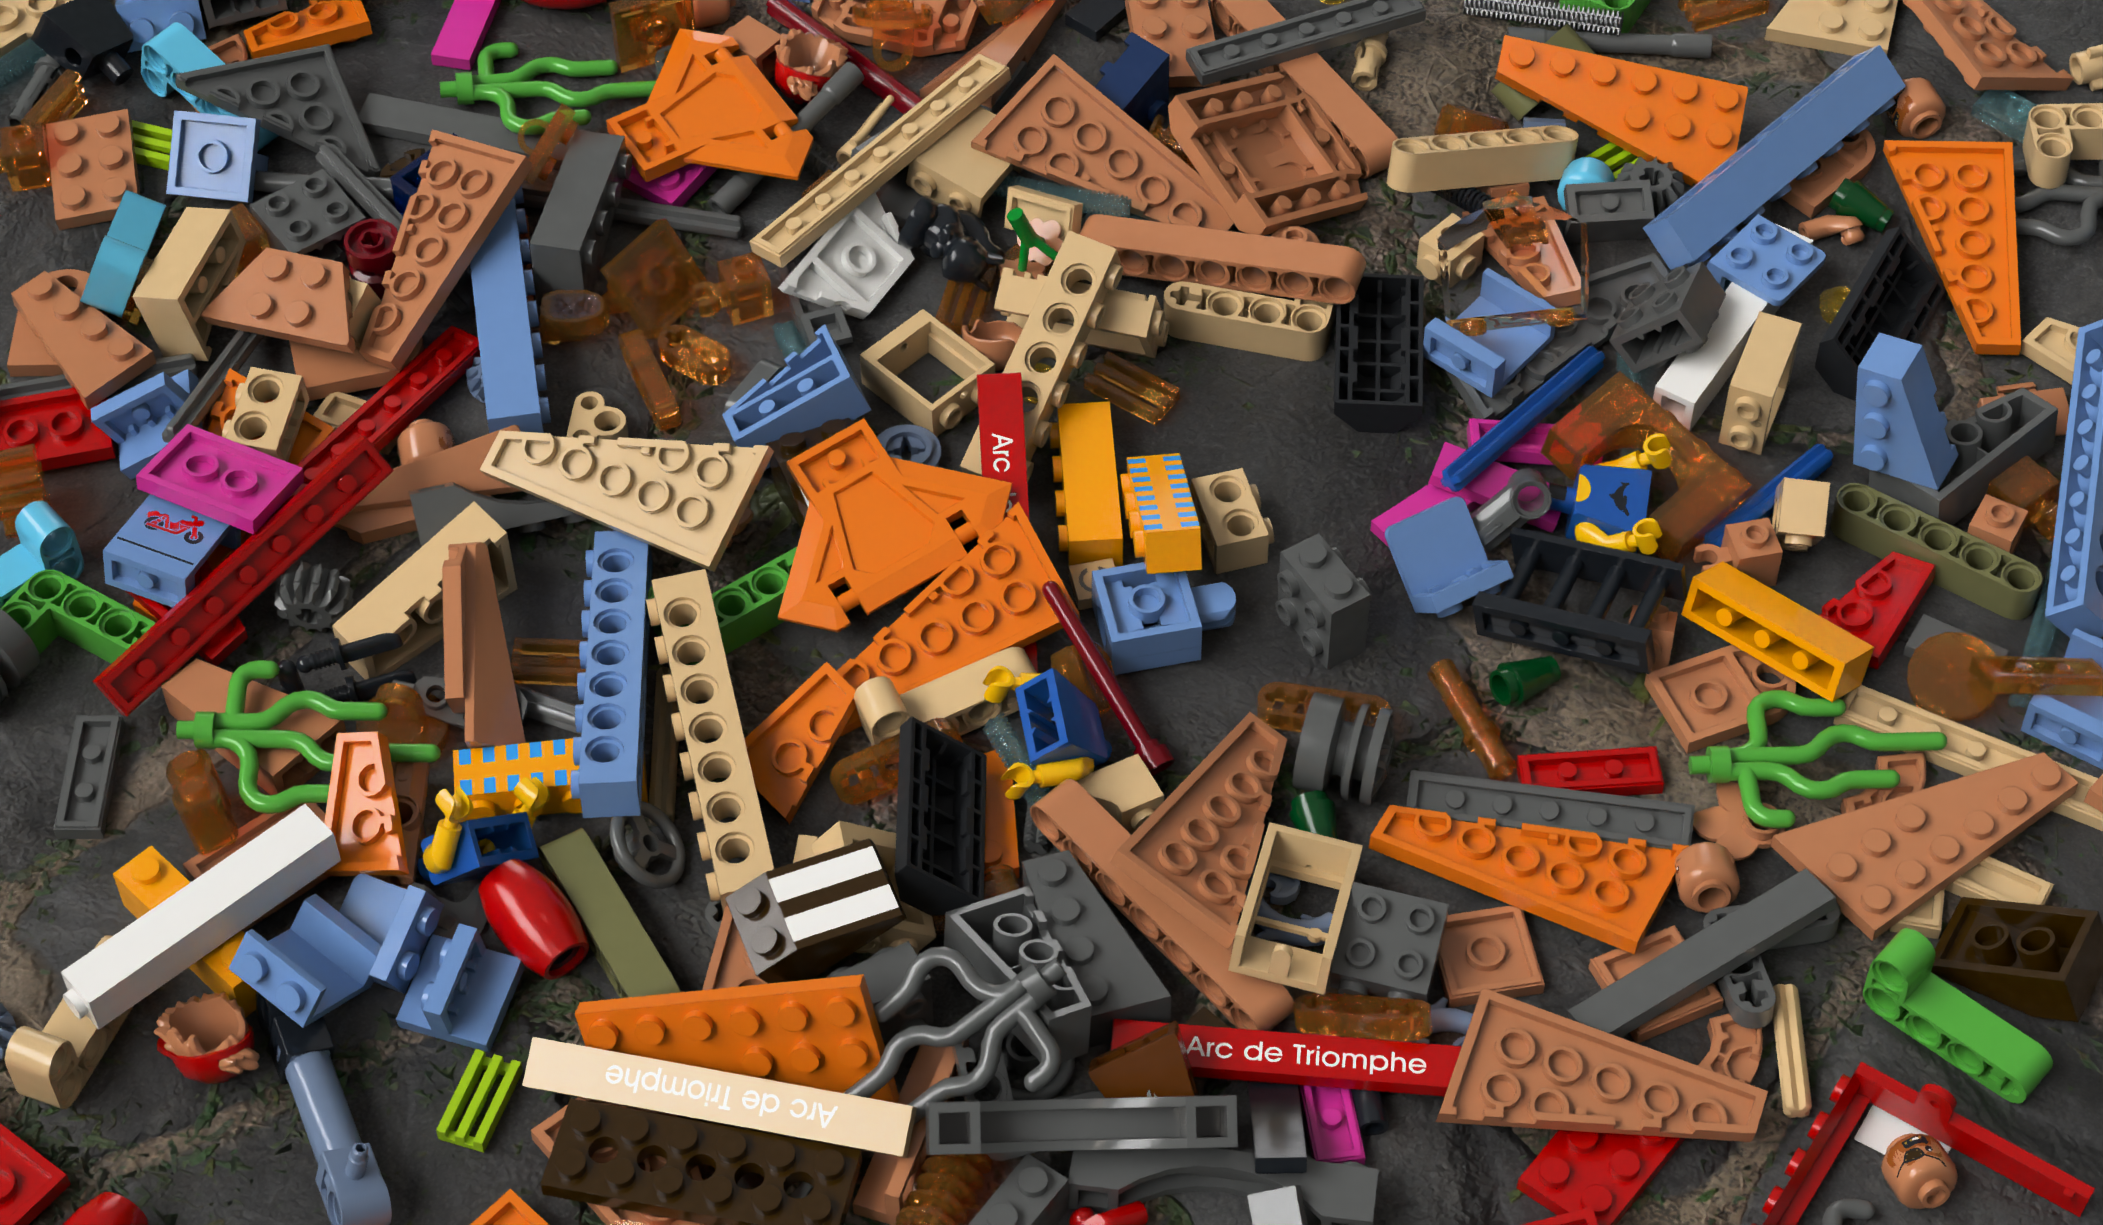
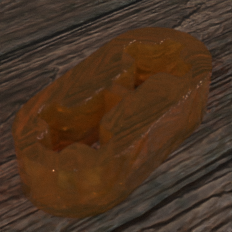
(697, 351)

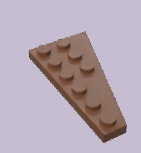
(1985, 47)
(1084, 140)
(441, 231)
(1209, 831)
(1913, 846)
(1559, 1074)

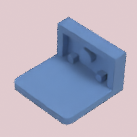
(151, 17)
(1766, 261)
(1443, 558)
(396, 920)

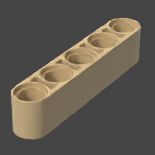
(1481, 158)

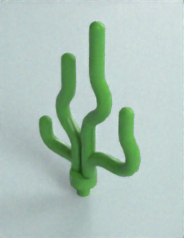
(504, 87)
(247, 731)
(1757, 762)

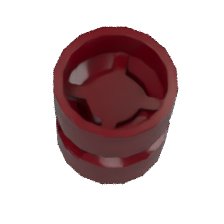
(370, 251)

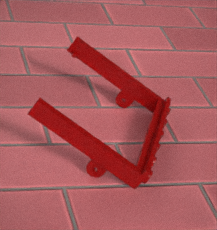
(1929, 1112)

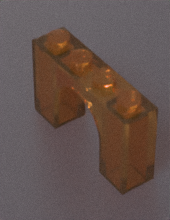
(1624, 417)

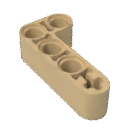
(2059, 135)
(1249, 321)
(951, 697)
(61, 1058)

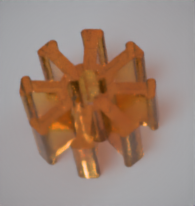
(19, 484)

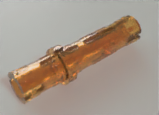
(1479, 732)

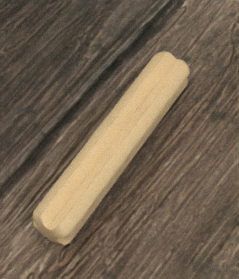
(1791, 1052)

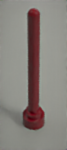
(1153, 754)

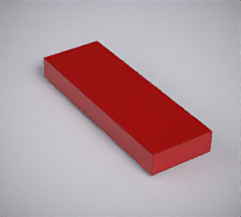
(1598, 771)

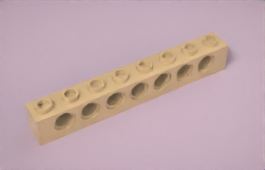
(689, 600)

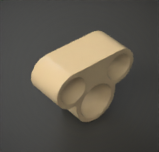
(593, 418)

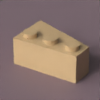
(186, 277)

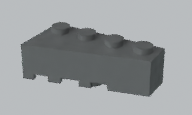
(579, 213)
(1985, 447)
(1002, 940)
(1095, 946)

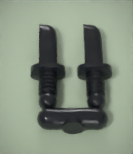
(342, 654)

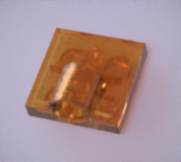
(558, 130)

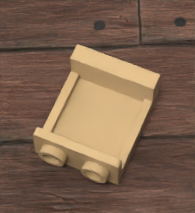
(956, 172)

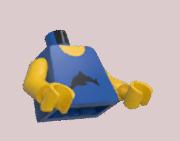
(1612, 500)
(1058, 727)
(479, 845)

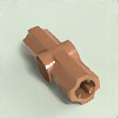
(411, 790)

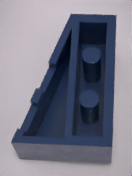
(1138, 81)

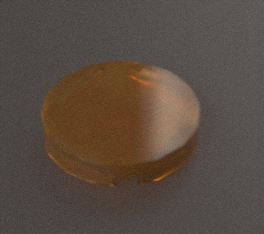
(1941, 679)

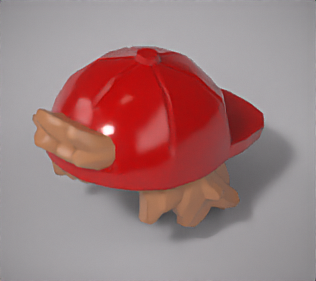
(806, 64)
(207, 1038)

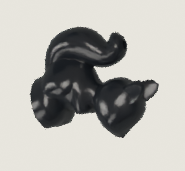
(954, 237)

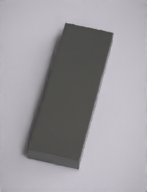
(89, 777)

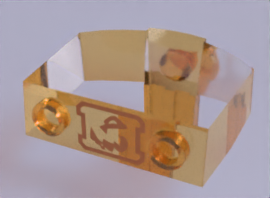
(1516, 222)

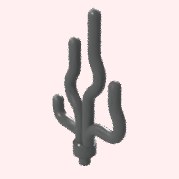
(2077, 188)
(1008, 1002)

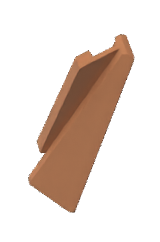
(388, 507)
(476, 650)

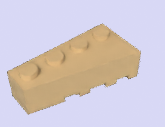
(412, 595)

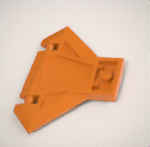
(712, 115)
(877, 526)

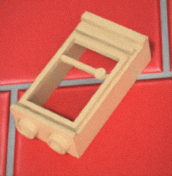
(1129, 322)
(1308, 859)

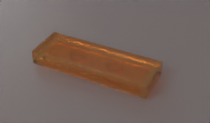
(2038, 675)

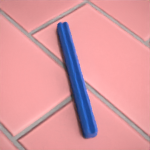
(1522, 419)

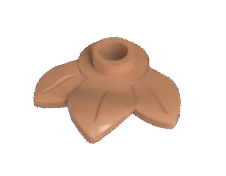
(1731, 825)

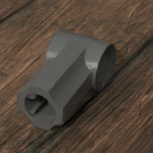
(1504, 510)

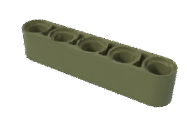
(1960, 559)
(607, 917)

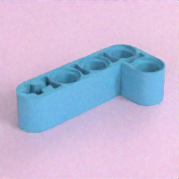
(180, 51)
(122, 253)
(44, 545)

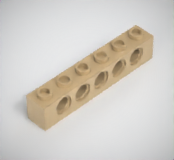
(1076, 261)

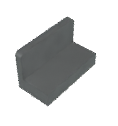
(1610, 209)

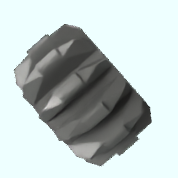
(1665, 182)
(313, 596)

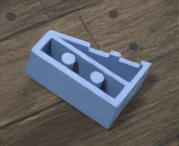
(800, 397)

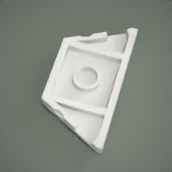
(852, 262)

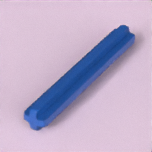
(1761, 503)

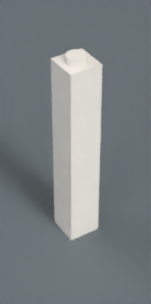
(1698, 376)
(199, 917)

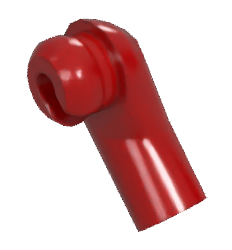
(1128, 1214)

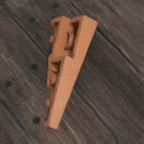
(1007, 44)

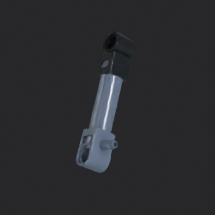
(346, 1167)

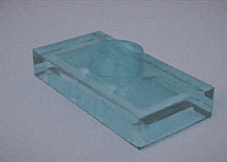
(2004, 112)

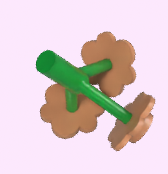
(1037, 242)

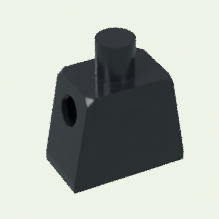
(86, 39)

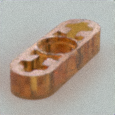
(649, 380)
(1293, 694)
(877, 755)
(1363, 1016)

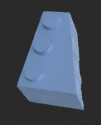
(1898, 416)

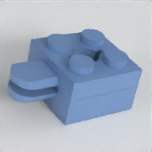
(1130, 597)

